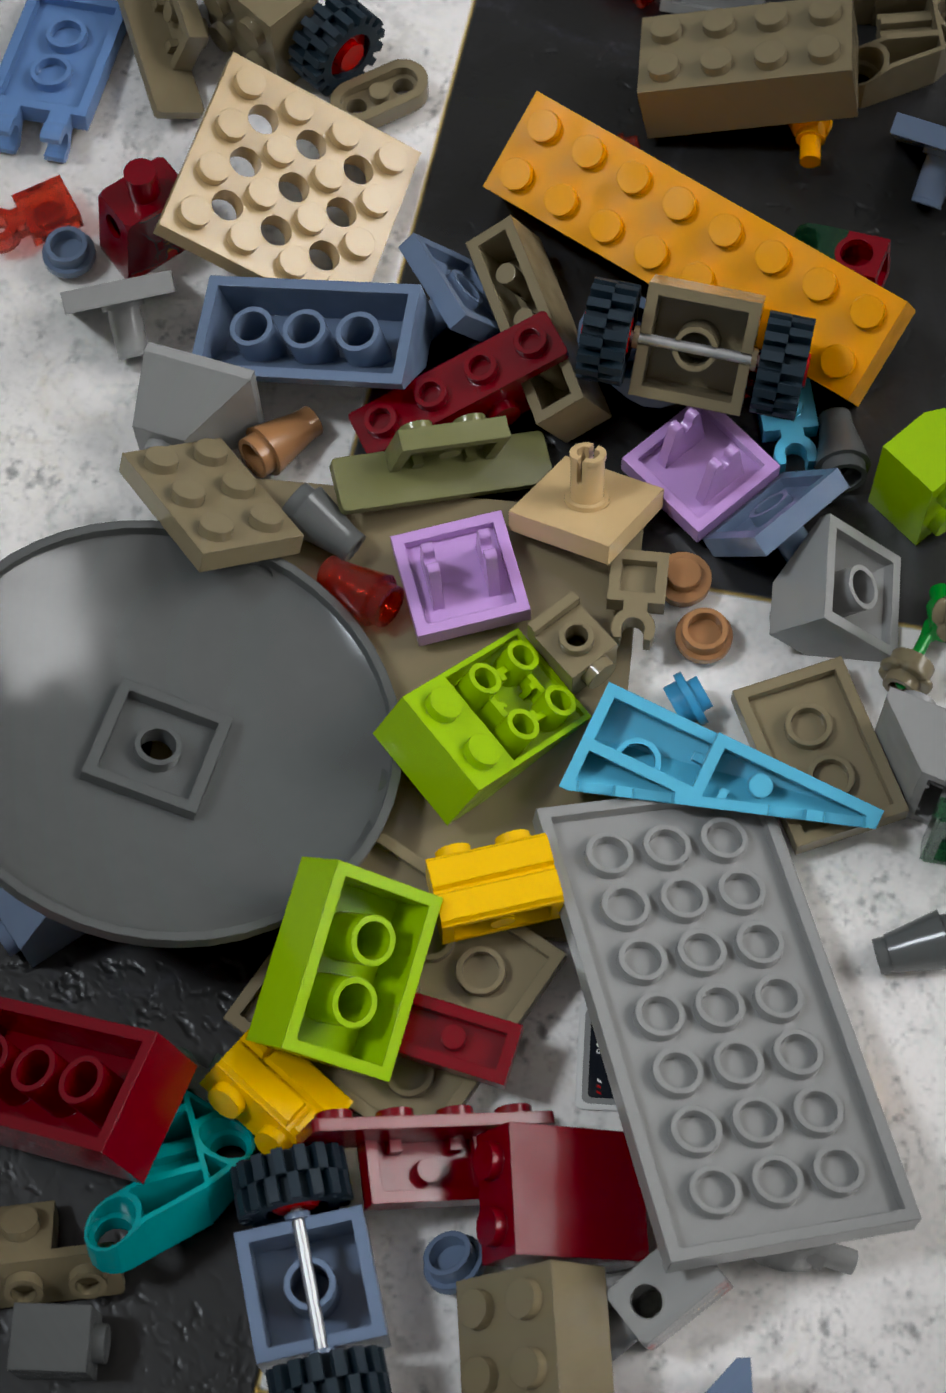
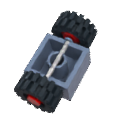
(309, 1273)

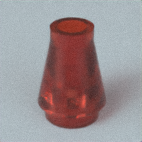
(364, 592)

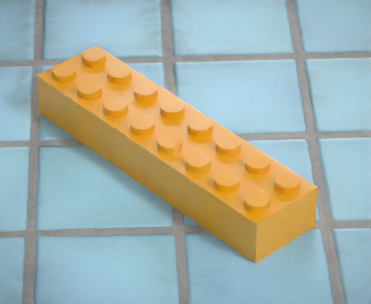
(674, 227)

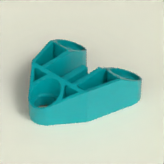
(180, 1194)

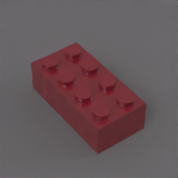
(87, 1089)

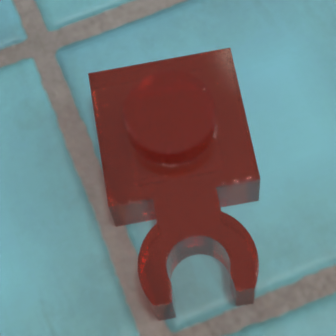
(38, 213)

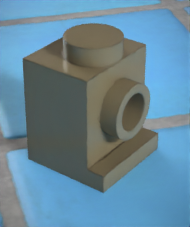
(575, 665)

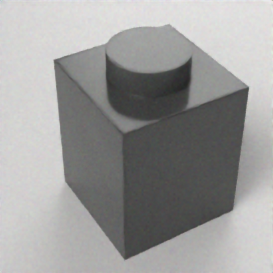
(57, 1342)

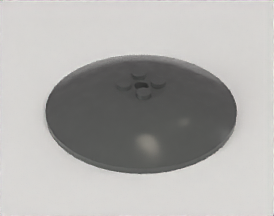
(247, 683)

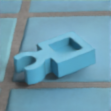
(793, 435)

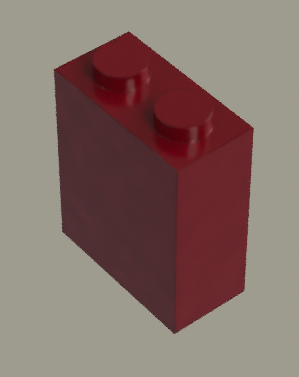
(558, 1197)

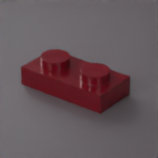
(460, 1041)

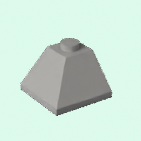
(193, 399)
(838, 595)

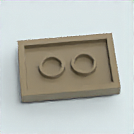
(210, 504)
(822, 729)

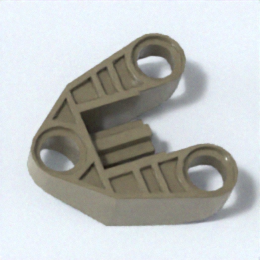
(906, 49)

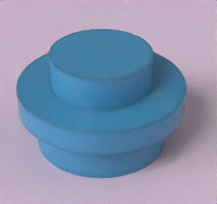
(688, 698)

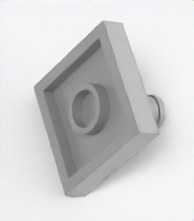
(122, 303)

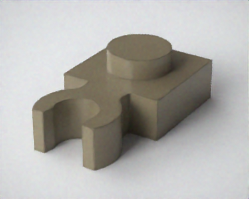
(636, 589)

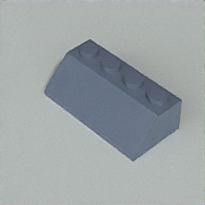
(317, 330)

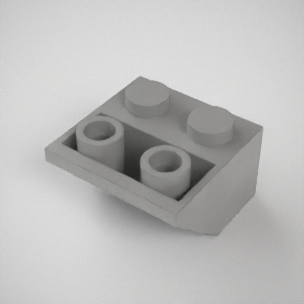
(915, 745)

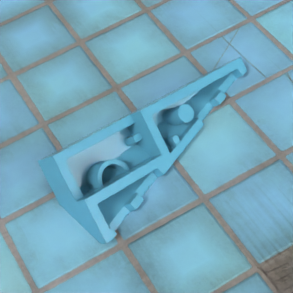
(662, 757)

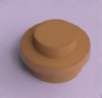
(687, 579)
(703, 636)

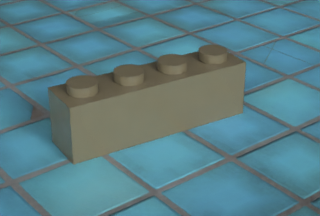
(517, 286)

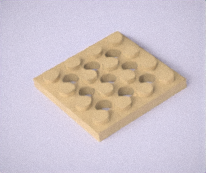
(293, 116)

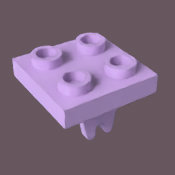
(703, 466)
(460, 578)

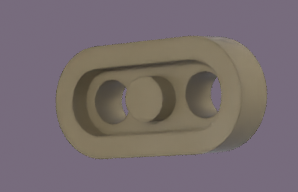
(377, 90)

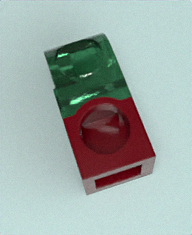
(857, 251)

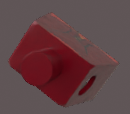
(130, 214)

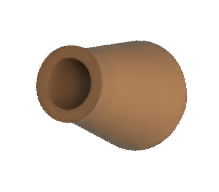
(276, 443)

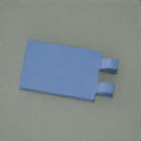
(57, 70)

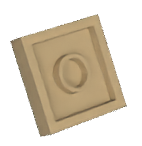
(586, 506)

